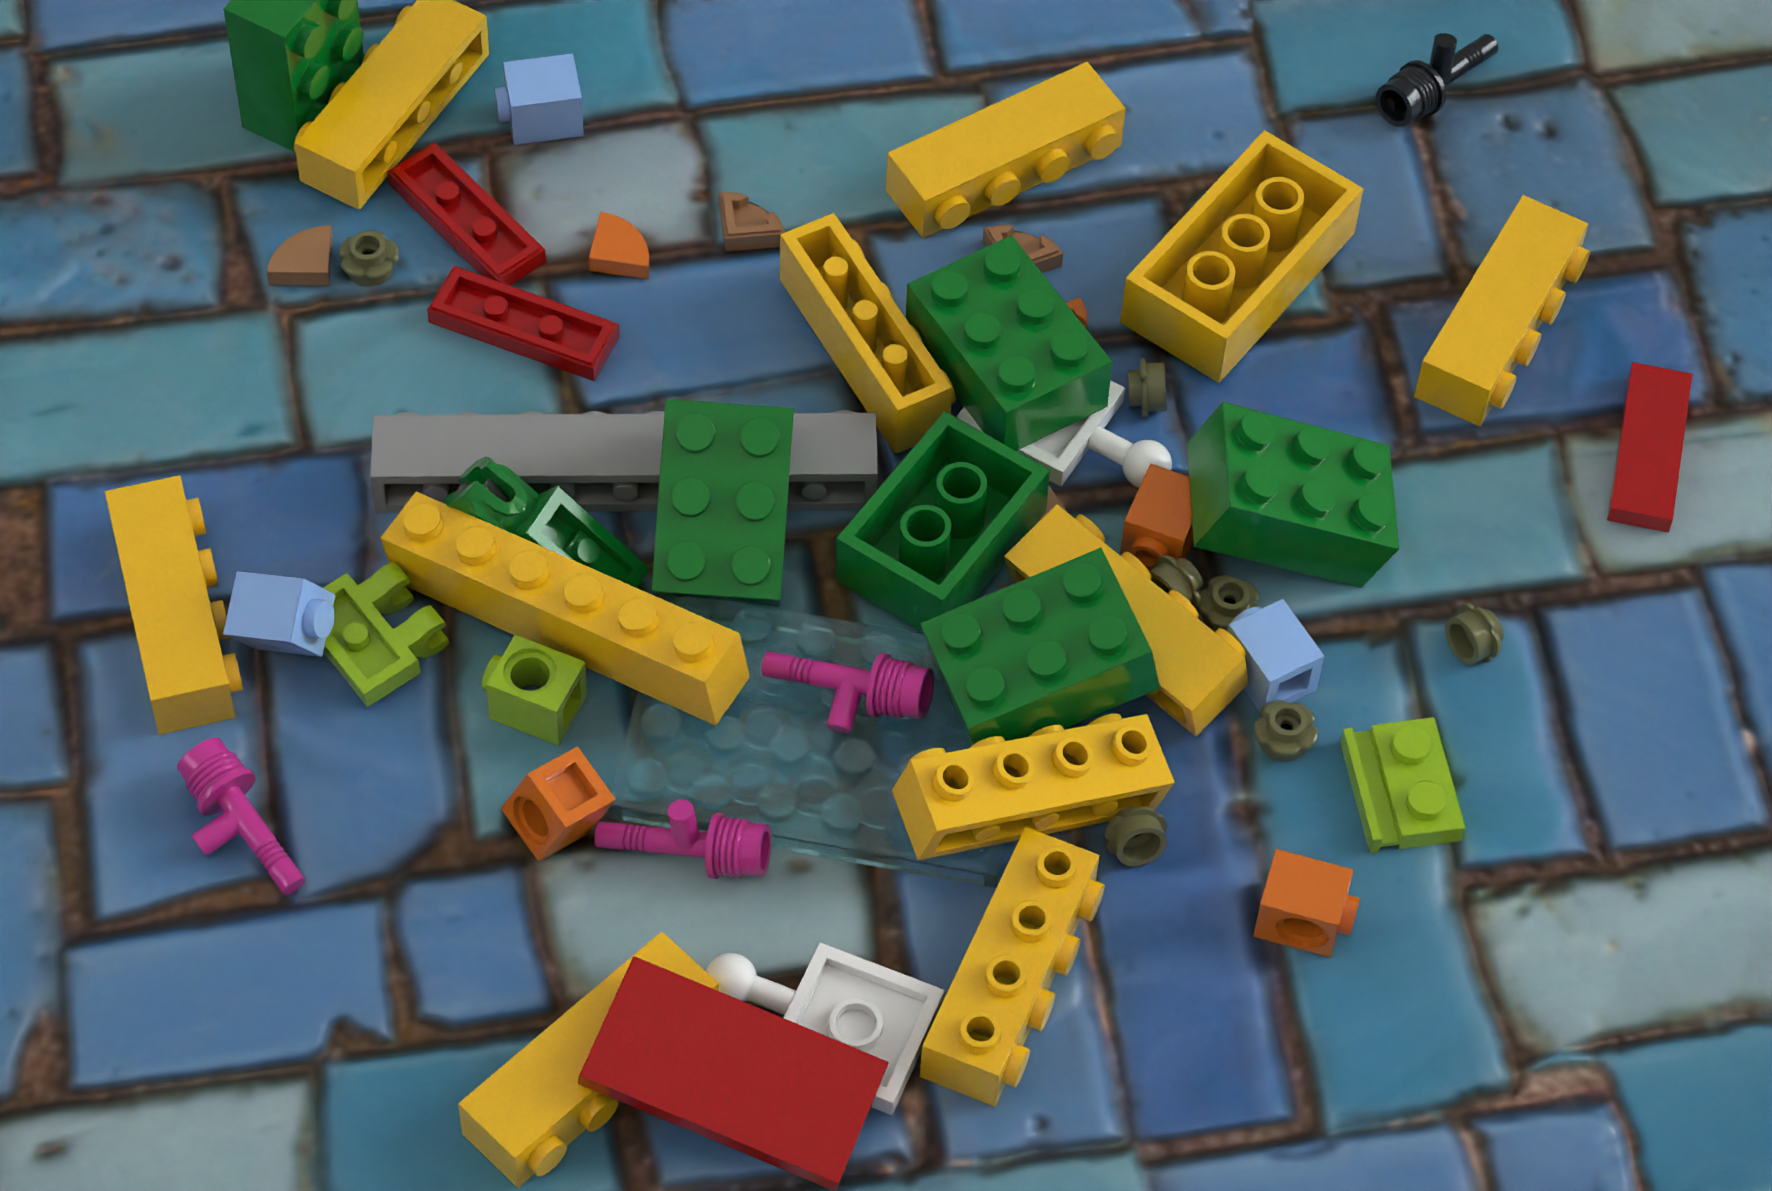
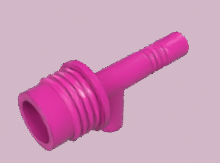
(890, 687)
(220, 784)
(729, 846)

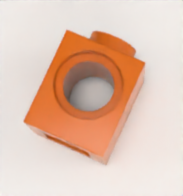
(1159, 517)
(558, 803)
(1306, 903)

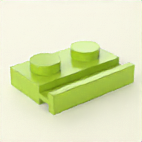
(1402, 785)

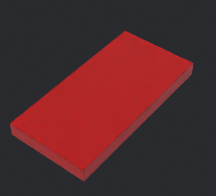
(733, 1073)

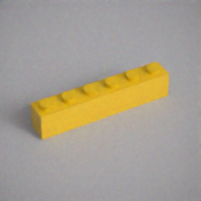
(568, 608)

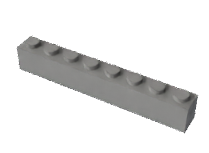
(602, 457)

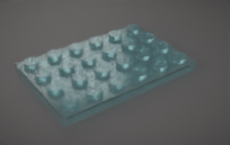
(781, 762)

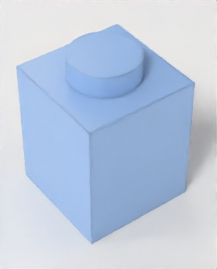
(541, 99)
(280, 614)
(1279, 654)

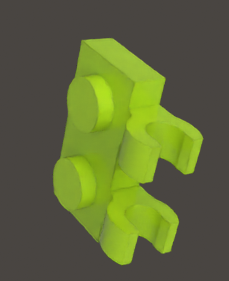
(363, 643)

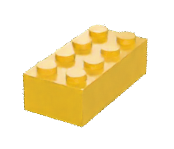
(1241, 256)

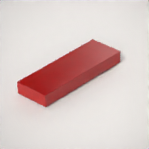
(466, 216)
(523, 323)
(1650, 447)

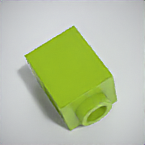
(539, 712)

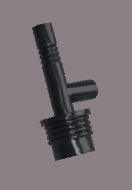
(1421, 86)

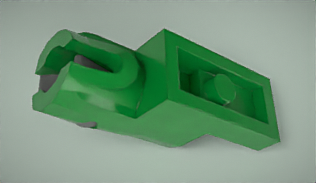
(546, 519)

